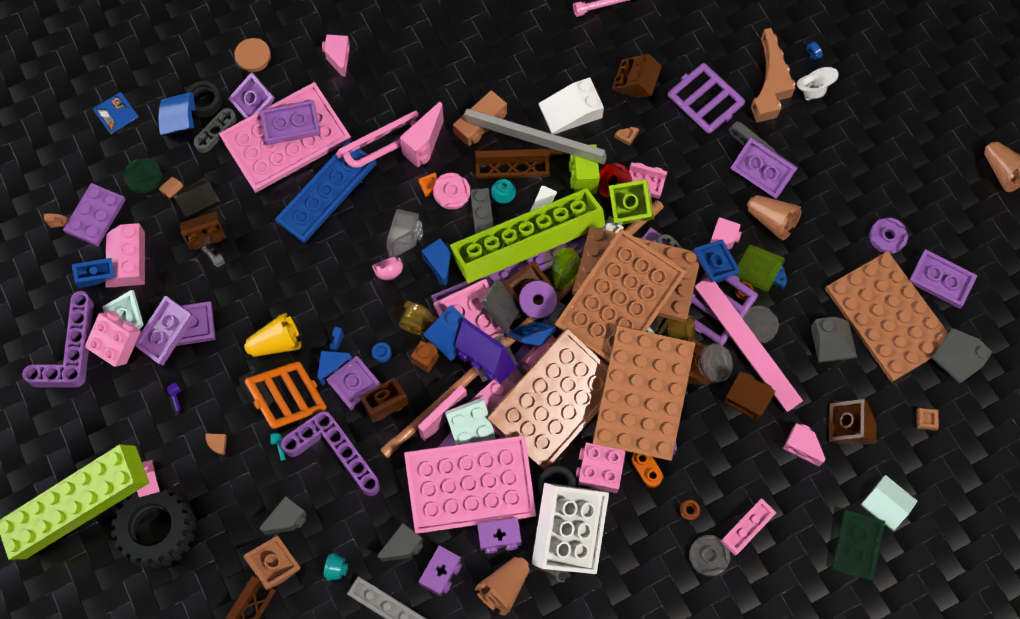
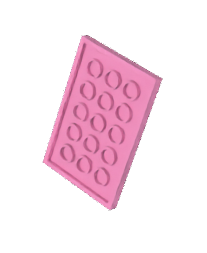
(269, 163)
(469, 484)

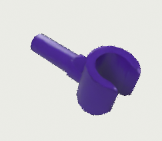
(173, 389)

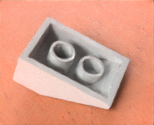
(572, 106)

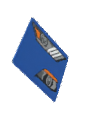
(115, 113)

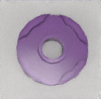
(884, 244)
(542, 289)

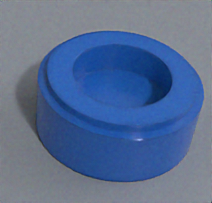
(814, 51)
(381, 352)

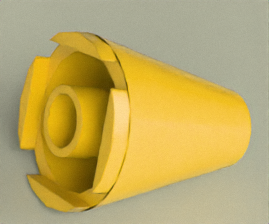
(274, 338)

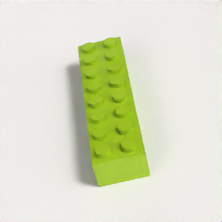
(527, 235)
(73, 502)

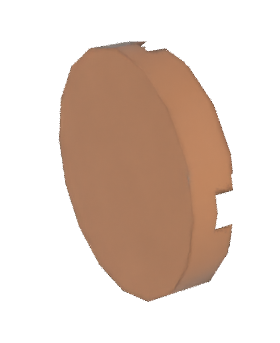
(252, 54)

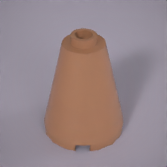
(1004, 164)
(775, 214)
(504, 585)

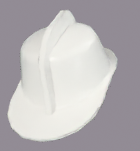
(816, 83)

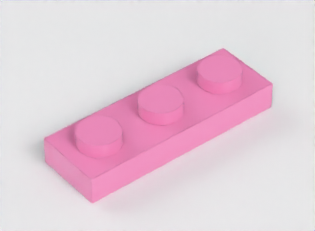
(748, 527)

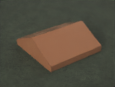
(272, 562)

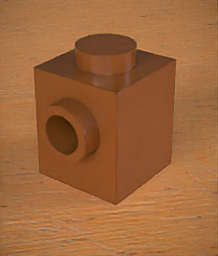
(425, 356)

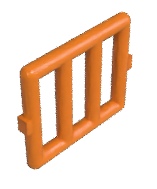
(288, 416)

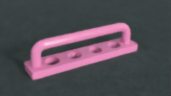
(346, 150)

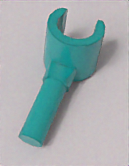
(276, 438)

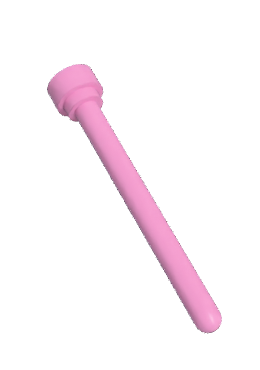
(581, 8)

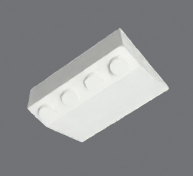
(570, 529)

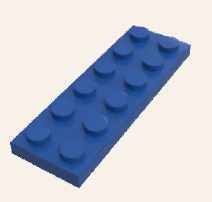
(322, 195)

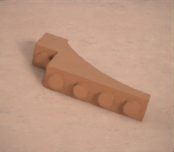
(777, 82)

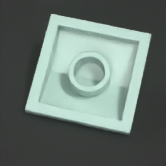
(127, 308)
(889, 503)

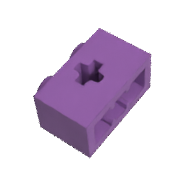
(509, 530)
(440, 559)

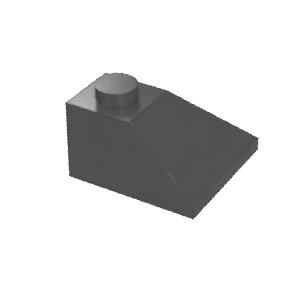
(833, 339)
(961, 355)

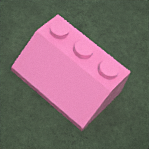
(127, 249)

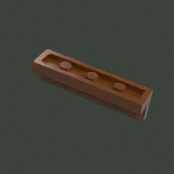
(510, 158)
(246, 597)

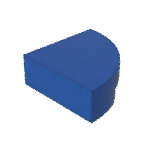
(781, 279)
(338, 335)

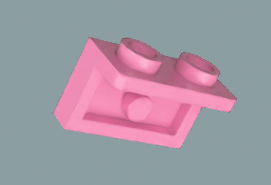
(654, 176)

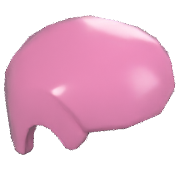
(388, 269)

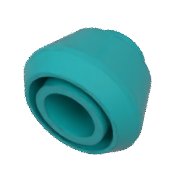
(503, 191)
(335, 567)

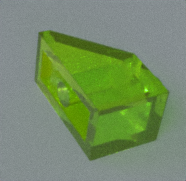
(564, 267)

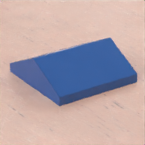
(716, 261)
(533, 333)

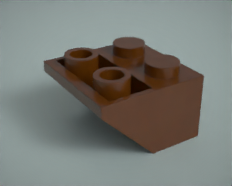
(637, 76)
(202, 230)
(749, 395)

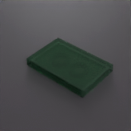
(858, 545)

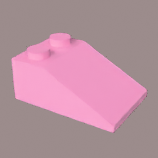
(421, 138)

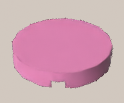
(451, 191)

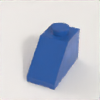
(438, 259)
(93, 272)

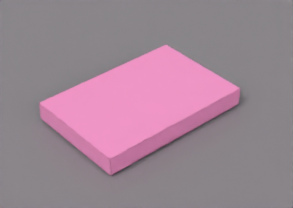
(438, 417)

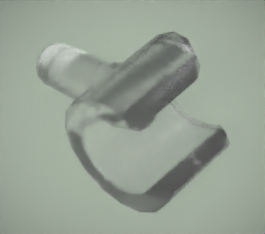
(217, 260)
(555, 573)

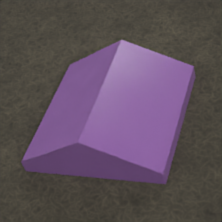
(251, 96)

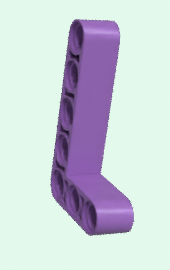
(71, 349)
(338, 447)

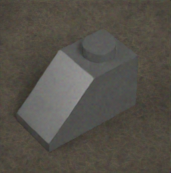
(284, 518)
(401, 545)

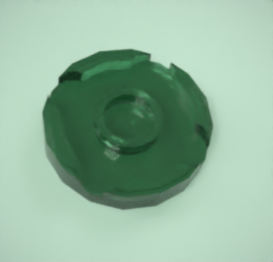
(142, 175)

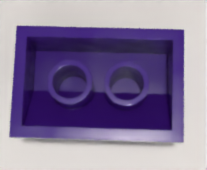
(484, 352)

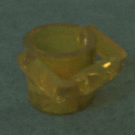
(416, 318)
(682, 330)

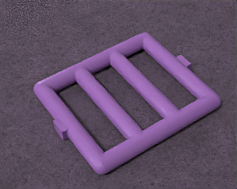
(714, 79)
(741, 309)

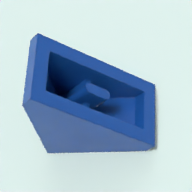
(330, 363)

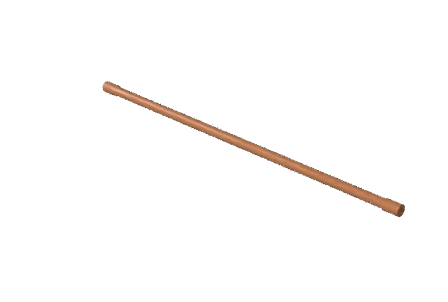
(396, 442)

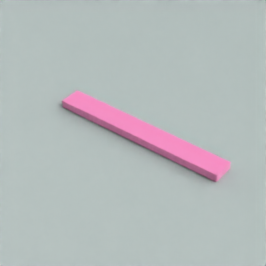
(748, 344)

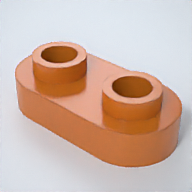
(645, 468)

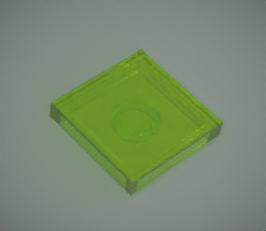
(759, 267)

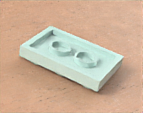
(470, 423)

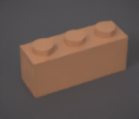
(491, 105)

